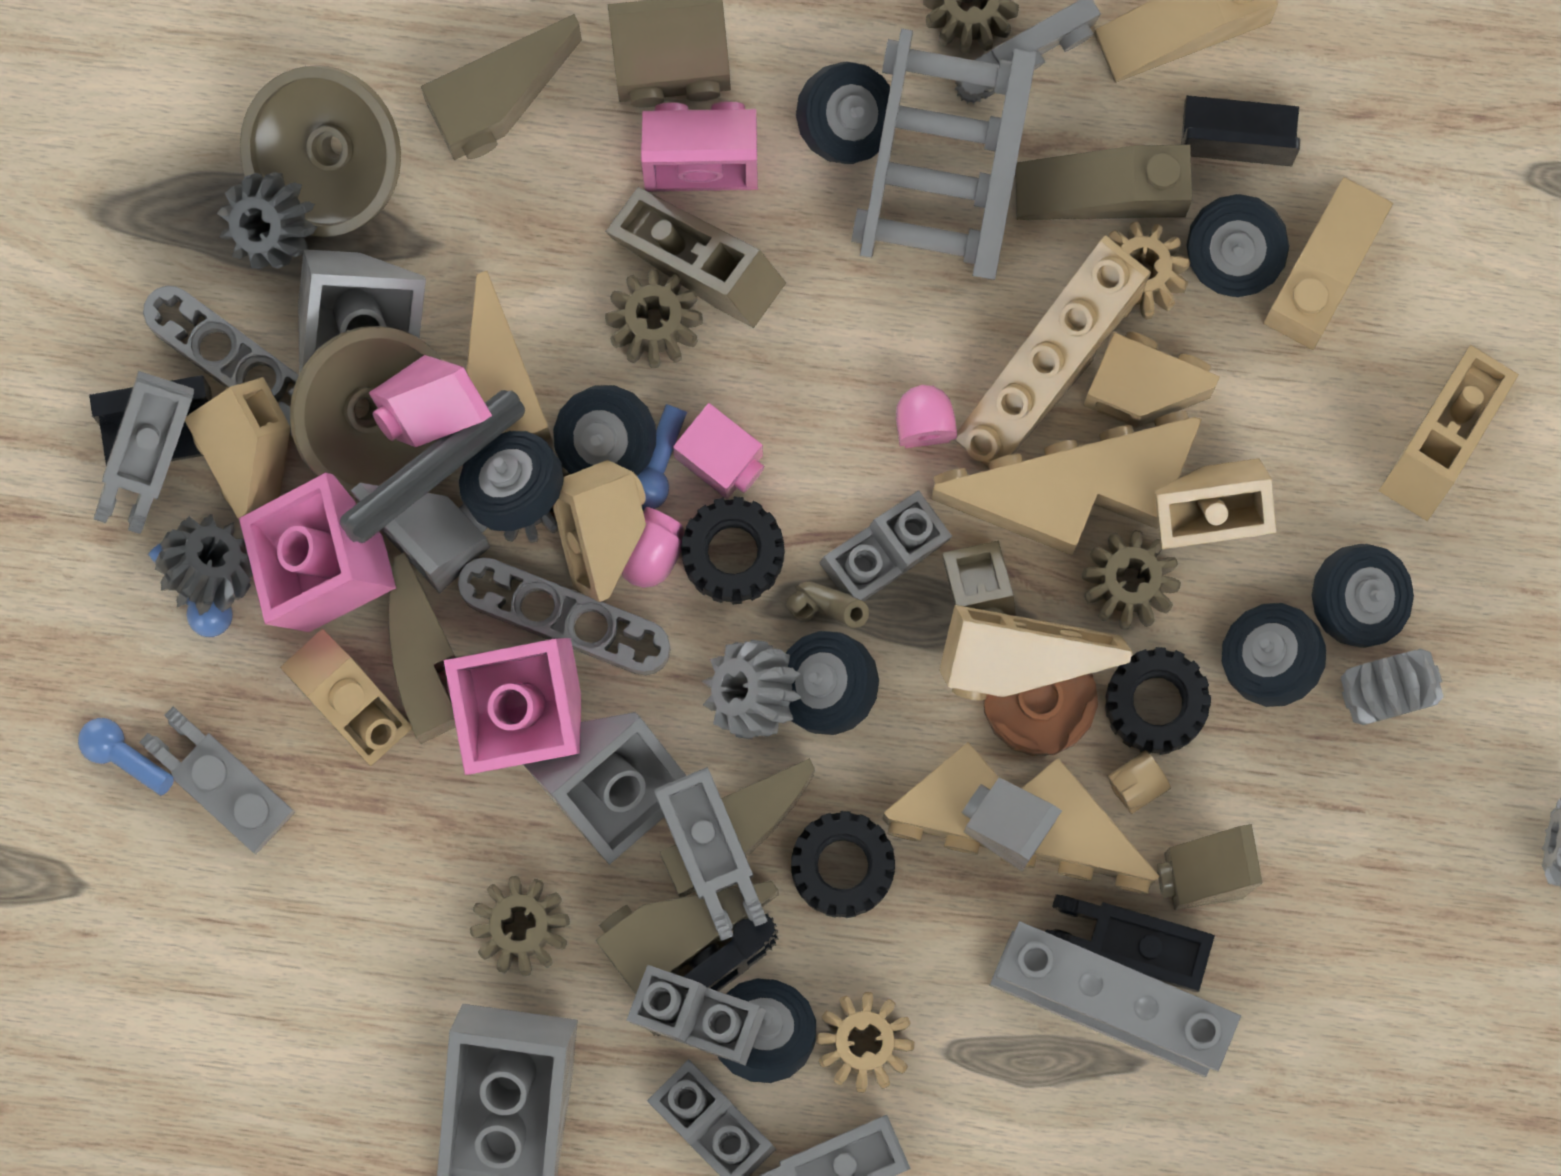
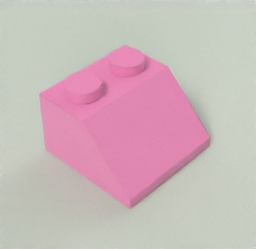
(699, 148)
(305, 561)
(516, 705)

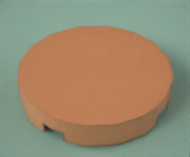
(1045, 717)

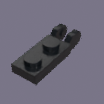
(1141, 942)
(720, 966)

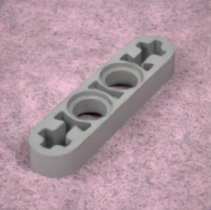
(243, 353)
(566, 611)

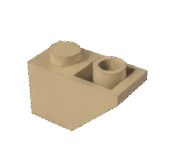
(1144, 383)
(243, 443)
(346, 697)

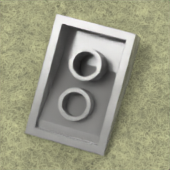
(505, 1093)

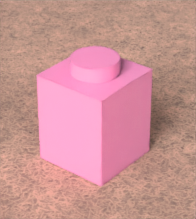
(720, 452)

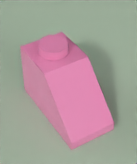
(427, 402)

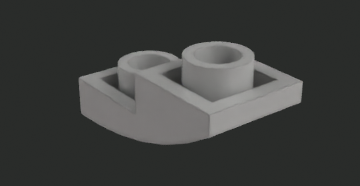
(886, 548)
(696, 1015)
(710, 1123)

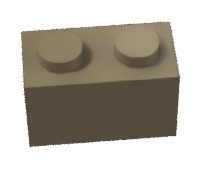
(669, 50)

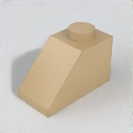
(1216, 505)
(599, 525)

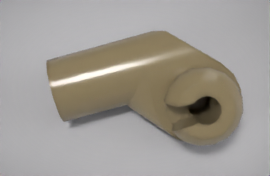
(828, 602)

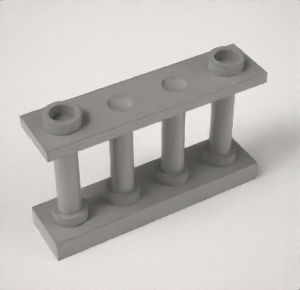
(998, 135)
(1115, 1000)

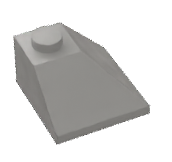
(354, 292)
(434, 536)
(611, 782)

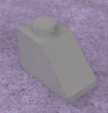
(1009, 821)

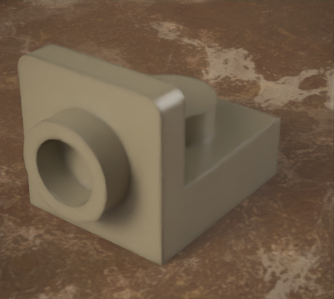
(980, 578)

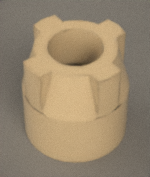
(1138, 782)

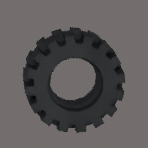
(725, 515)
(1184, 676)
(850, 828)

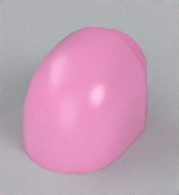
(925, 417)
(655, 551)

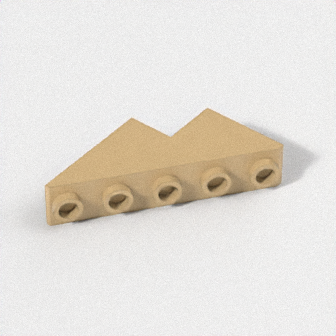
(1054, 353)
(1055, 492)
(1079, 841)

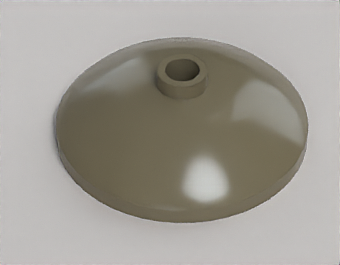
(291, 134)
(325, 400)

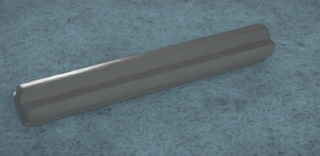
(429, 469)

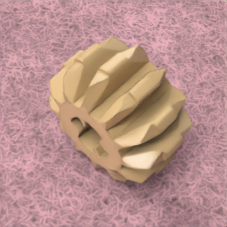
(1166, 267)
(860, 1022)

